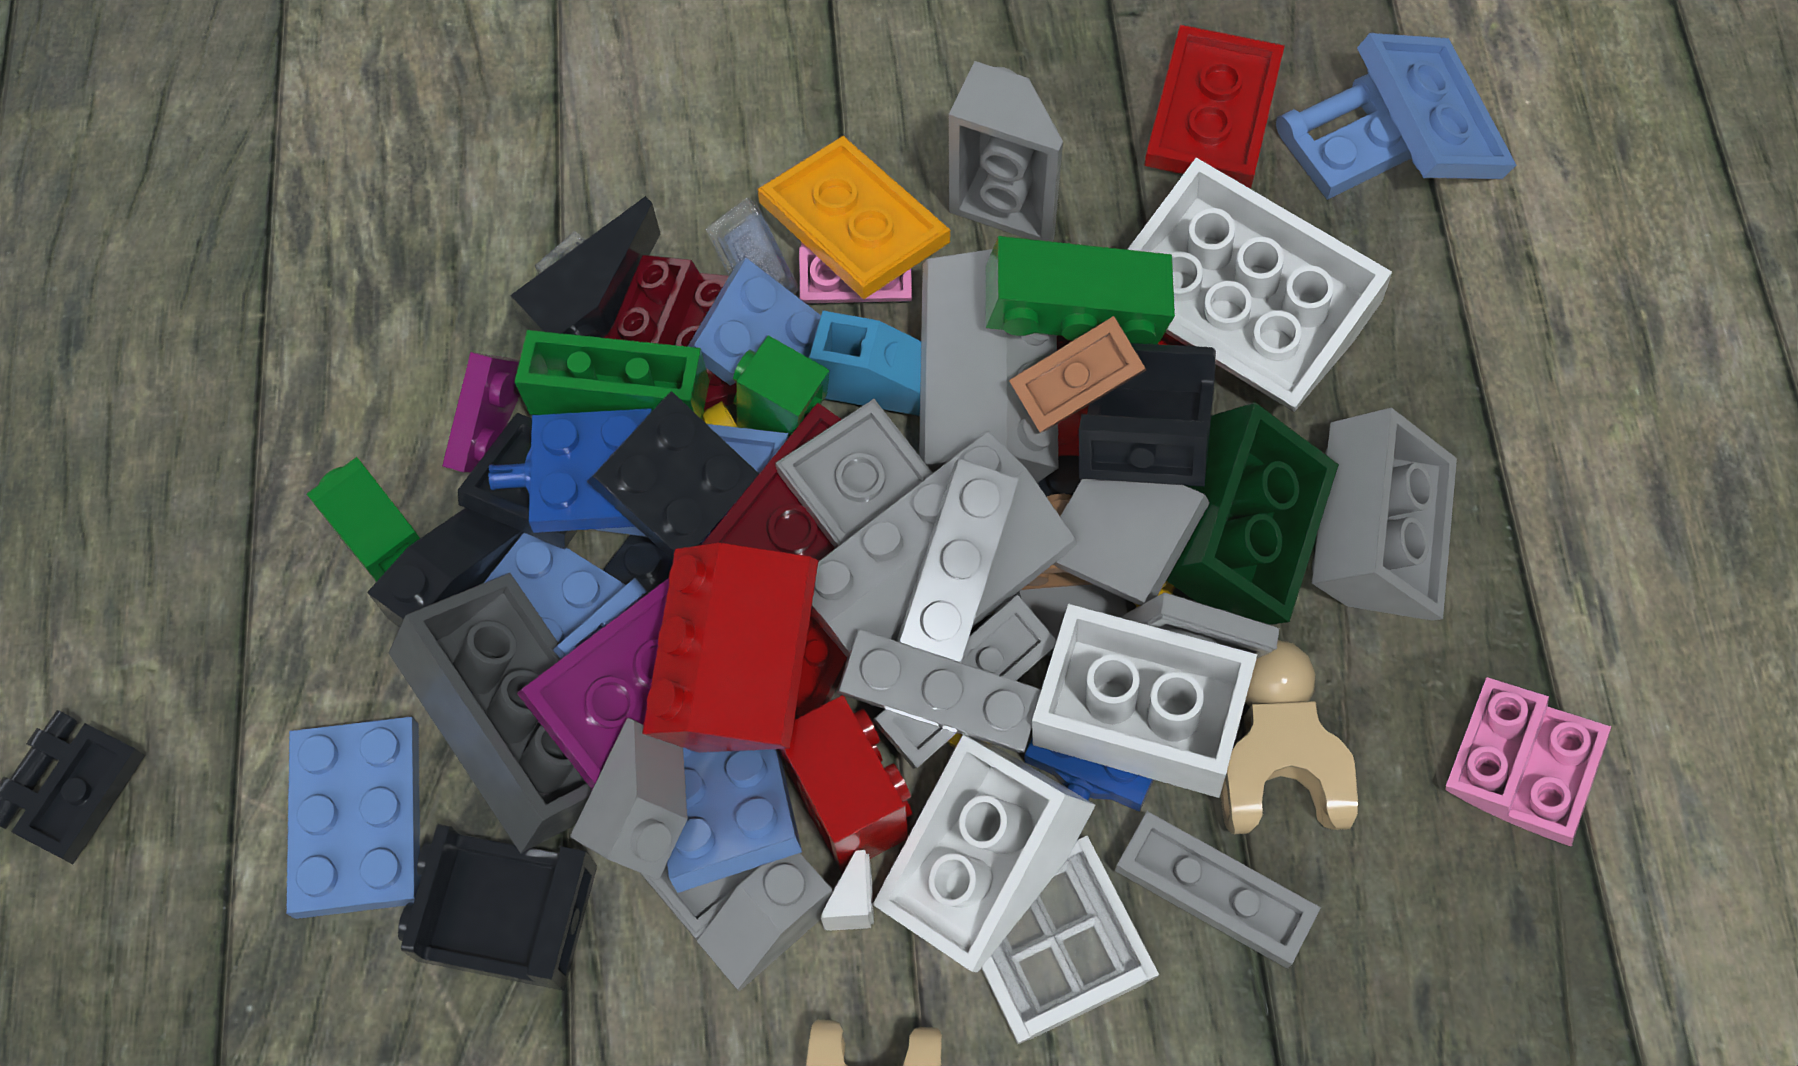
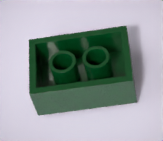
(1260, 520)

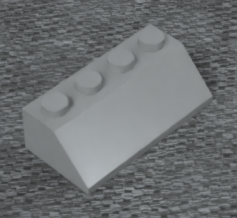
(970, 368)
(875, 570)

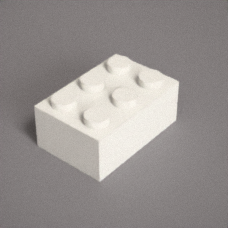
(1143, 700)

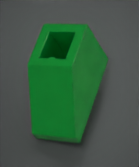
(777, 387)
(363, 517)

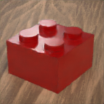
(844, 782)

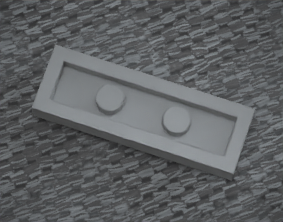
(958, 560)
(1002, 645)
(939, 691)
(1218, 889)

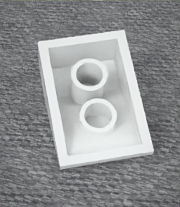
(981, 851)

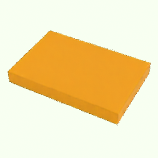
(854, 216)

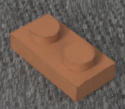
(1077, 375)

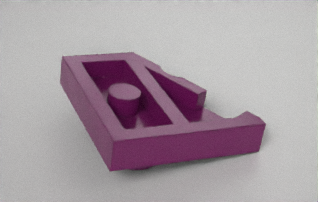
(482, 409)

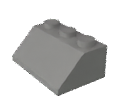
(1004, 154)
(1386, 517)

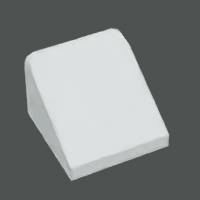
(852, 898)

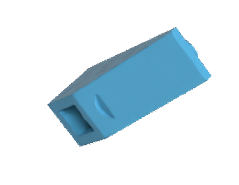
(869, 362)

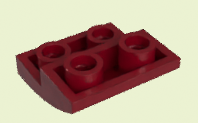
(667, 303)

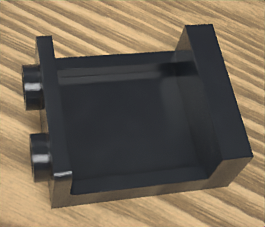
(1155, 422)
(497, 909)

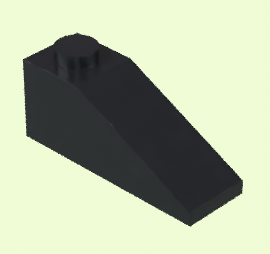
(591, 281)
(443, 564)

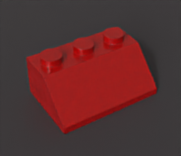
(731, 648)

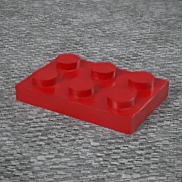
(1215, 103)

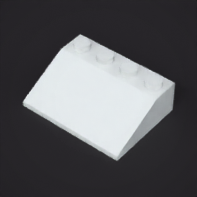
(1260, 284)

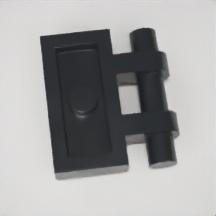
(76, 791)

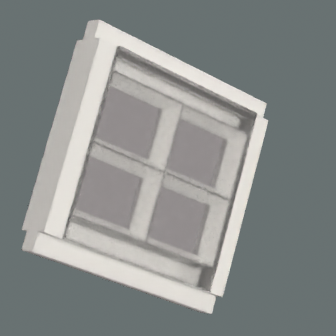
(1067, 950)

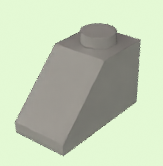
(636, 803)
(765, 918)

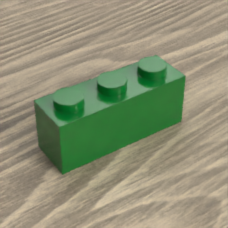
(1076, 288)
(606, 374)

